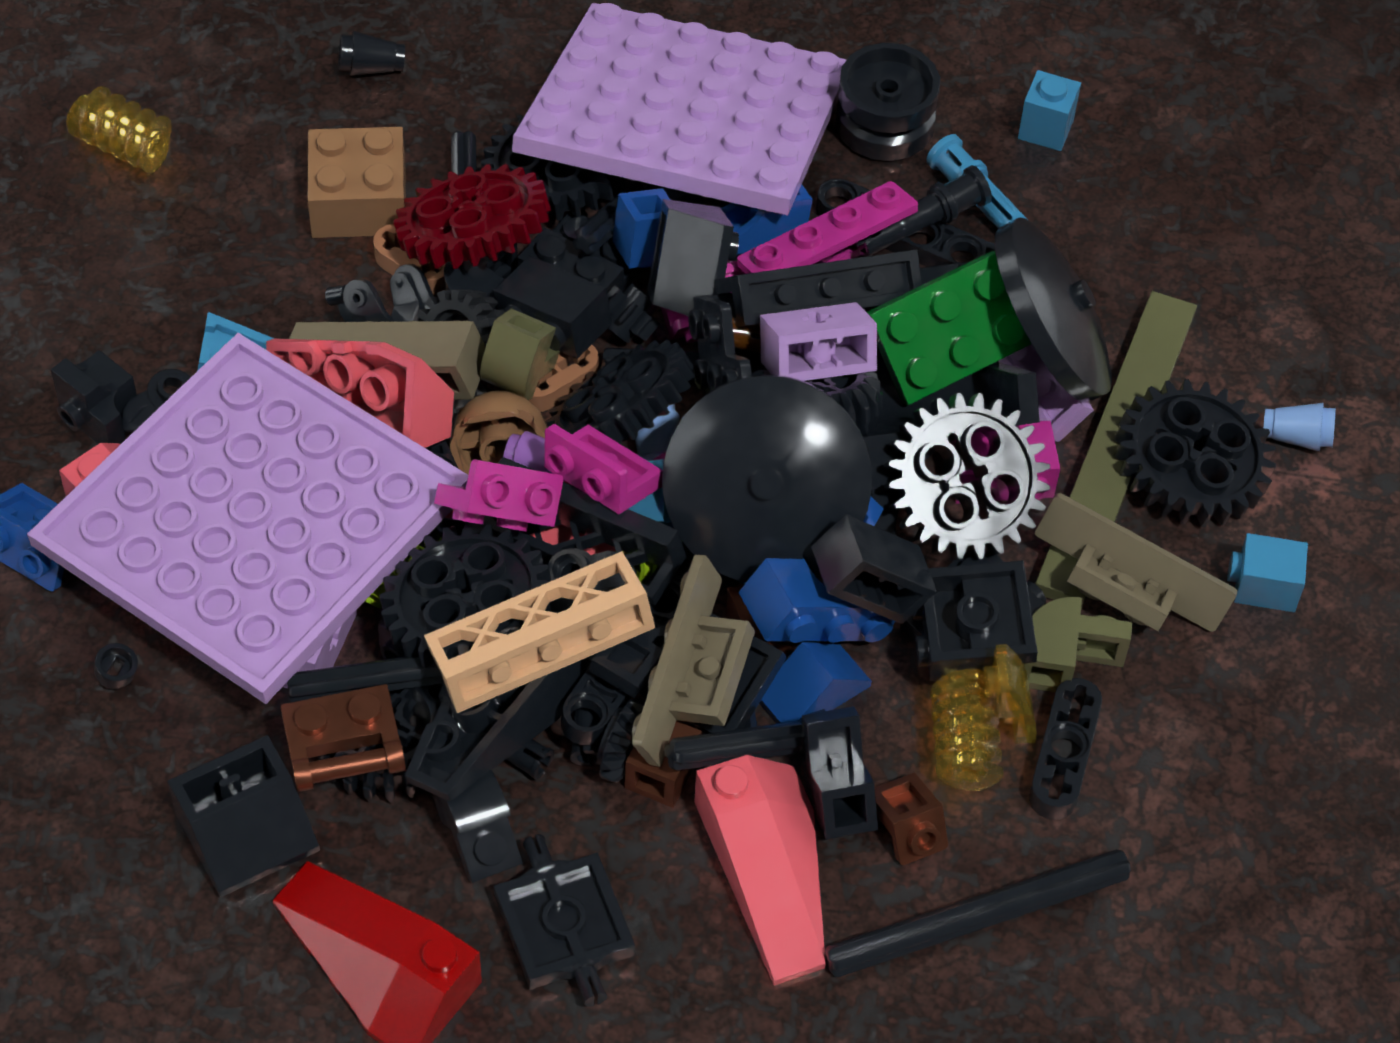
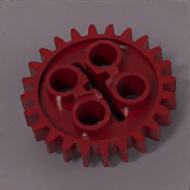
(472, 216)

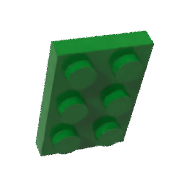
(947, 329)

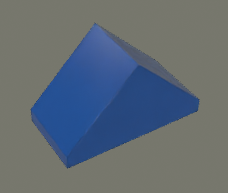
(813, 680)

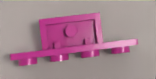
(833, 233)

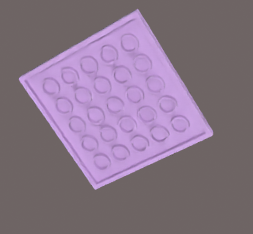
(684, 108)
(249, 515)

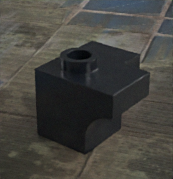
(93, 396)

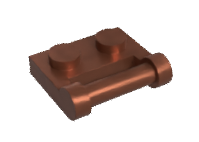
(338, 725)

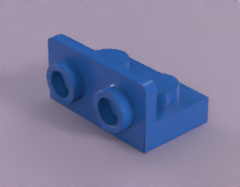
(19, 513)

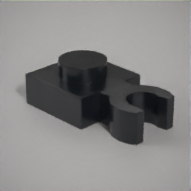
(630, 662)

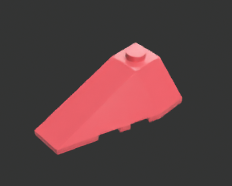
(379, 380)
(770, 857)

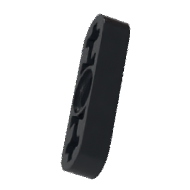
(1050, 762)

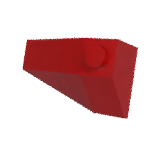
(385, 960)

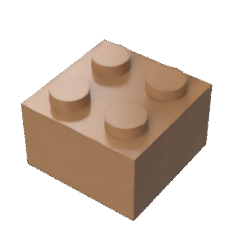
(355, 180)

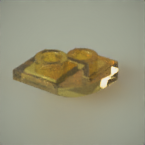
(1010, 686)

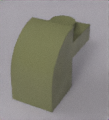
(518, 353)
(1068, 636)

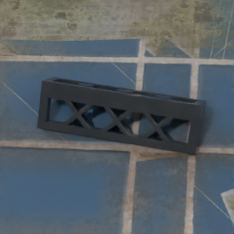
(860, 280)
(627, 531)

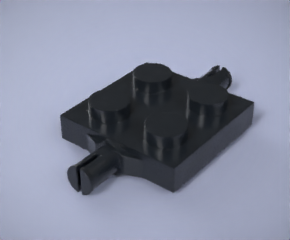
(564, 920)

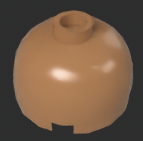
(488, 422)

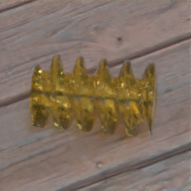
(121, 128)
(965, 732)

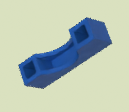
(640, 212)

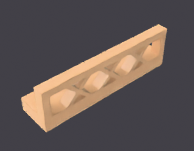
(546, 638)

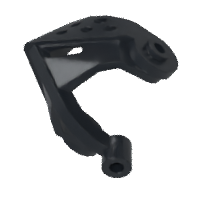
(361, 303)

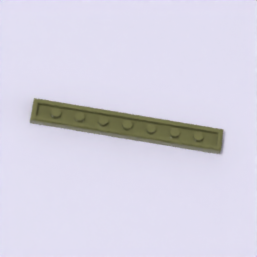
(1099, 483)

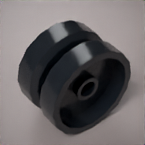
(887, 101)

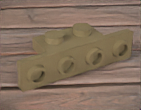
(1132, 571)
(696, 666)

